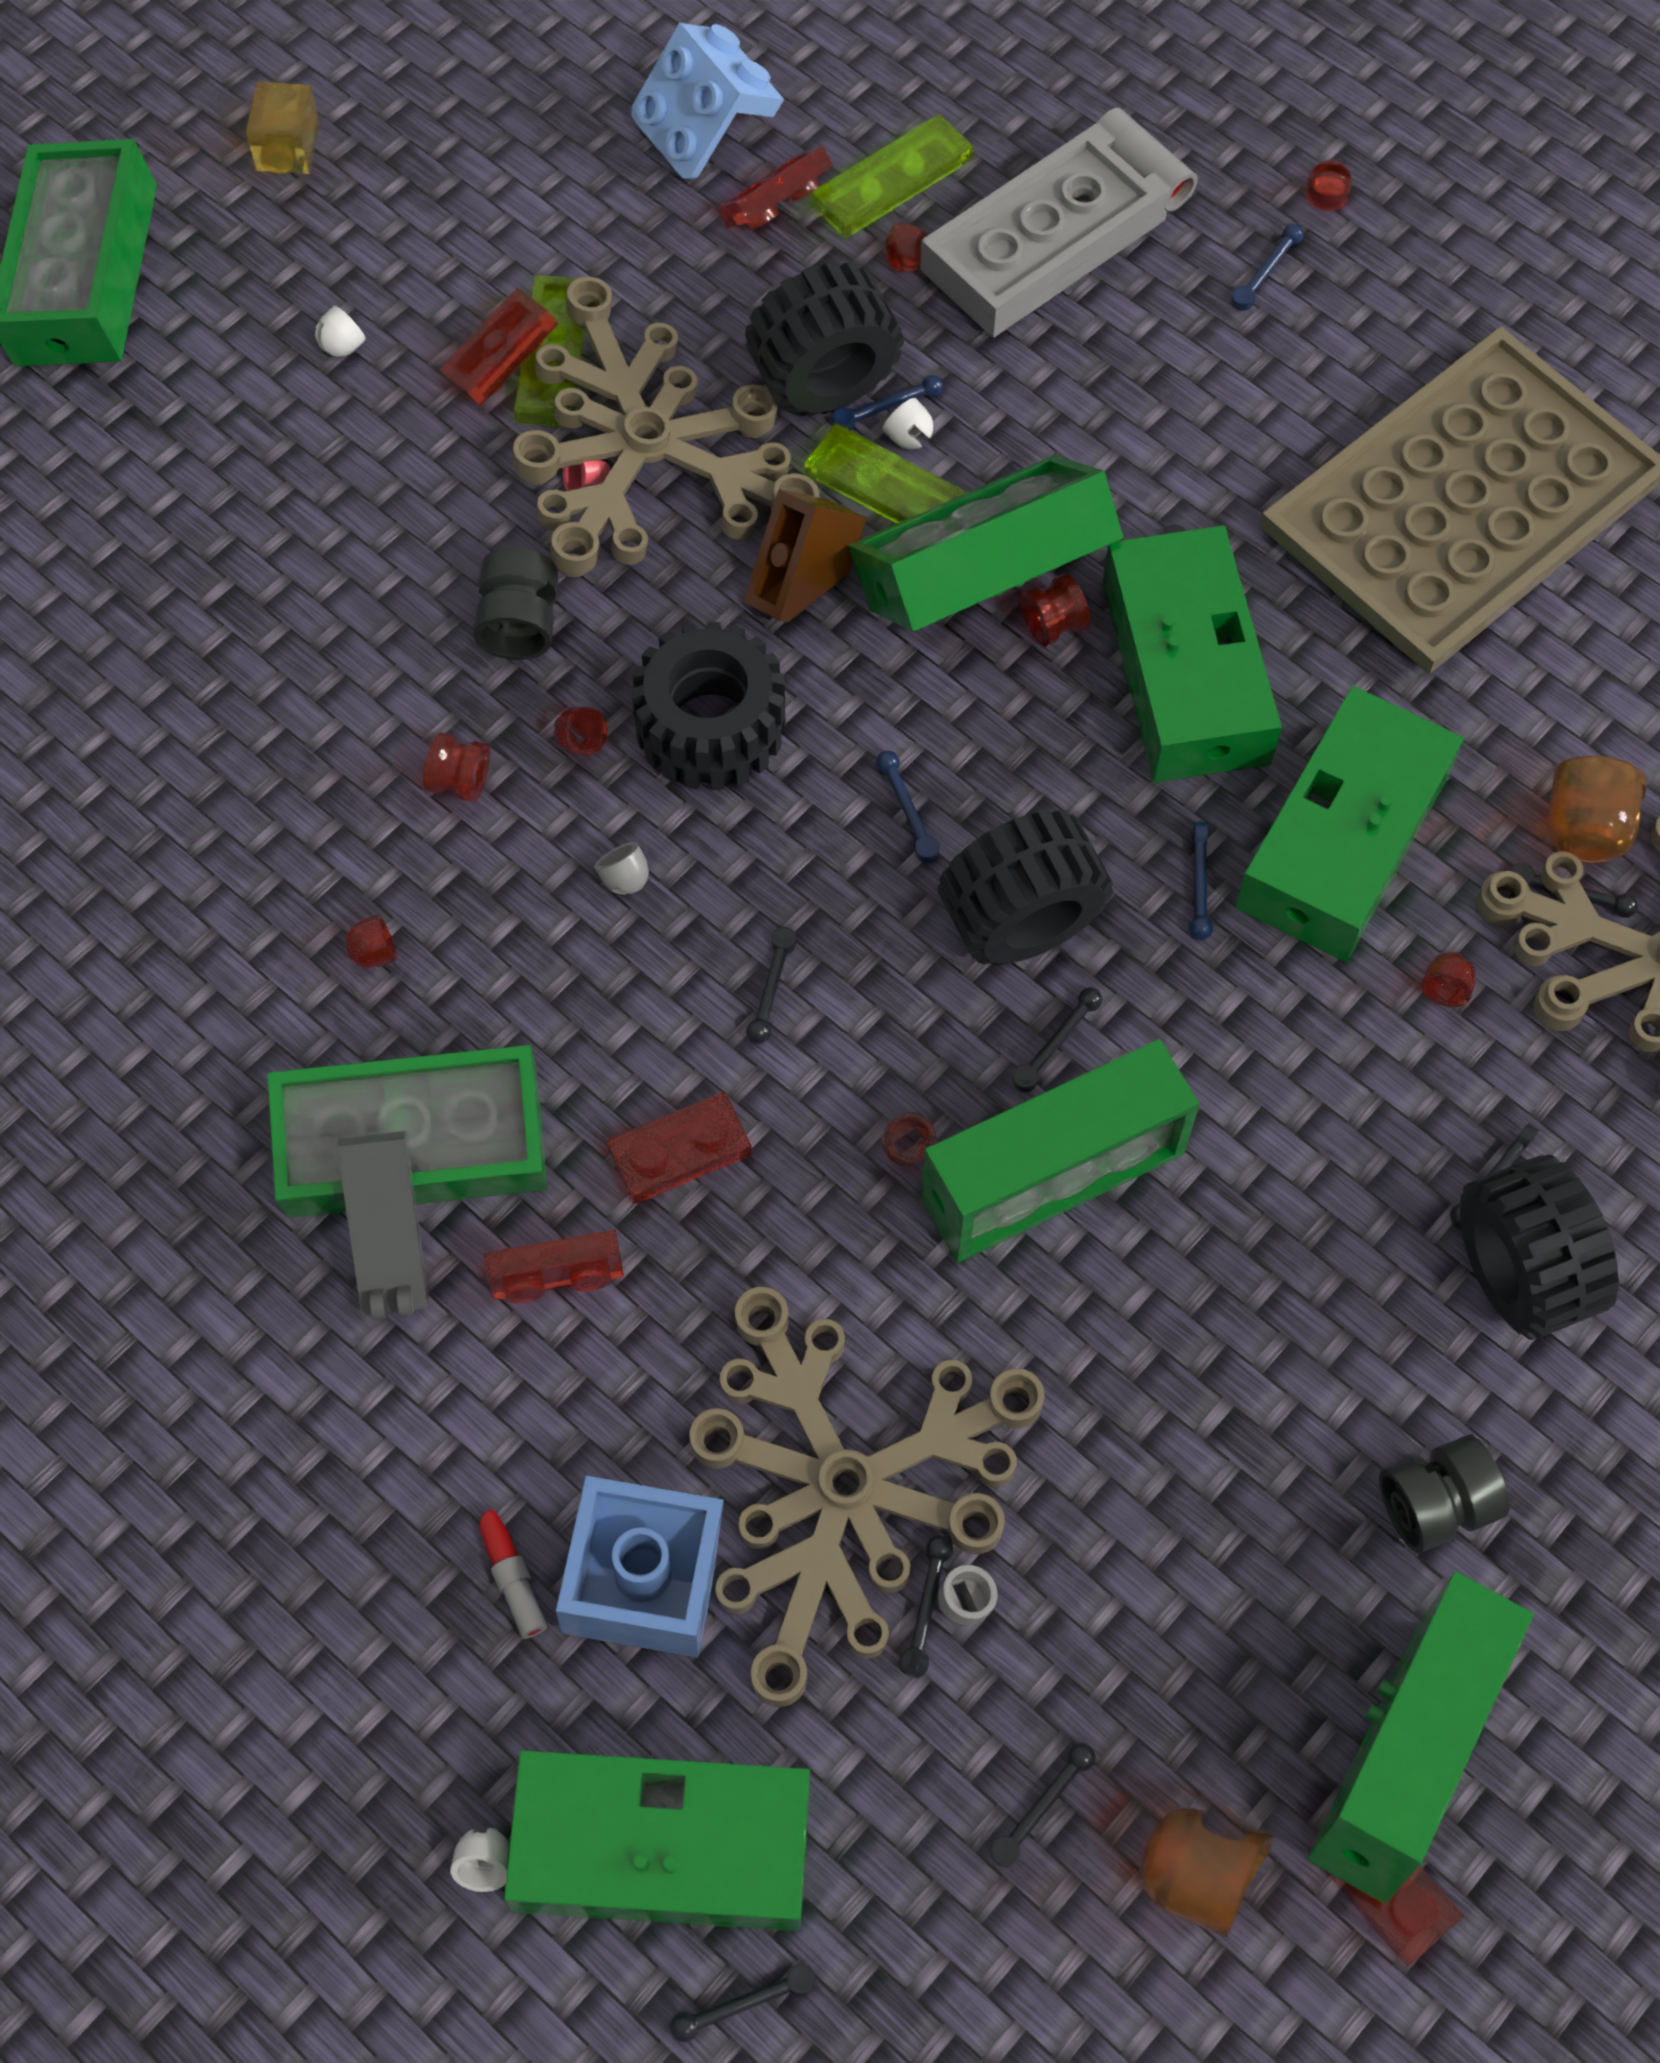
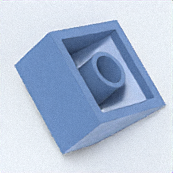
(640, 1566)

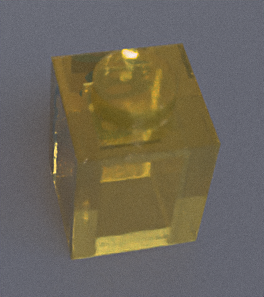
(283, 127)

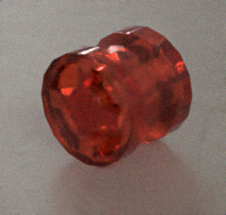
(1055, 609)
(456, 767)

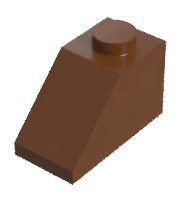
(801, 553)

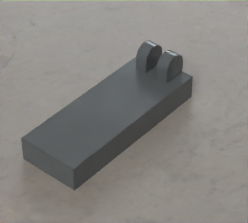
(383, 1224)

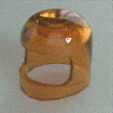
(1595, 807)
(1199, 1872)

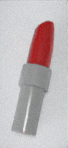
(511, 1576)

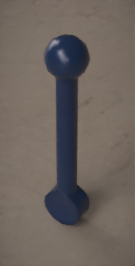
(1244, 296)
(930, 386)
(926, 846)
(1200, 927)

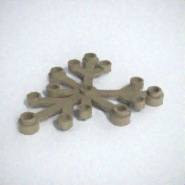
(732, 476)
(1572, 924)
(820, 1558)

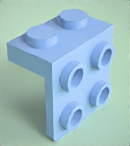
(698, 92)

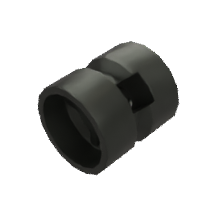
(517, 603)
(1437, 1496)

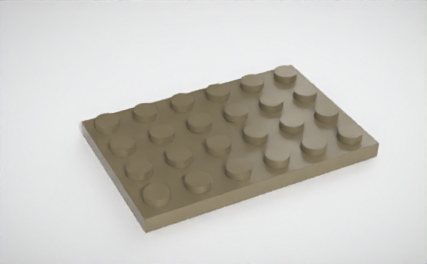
(1464, 498)

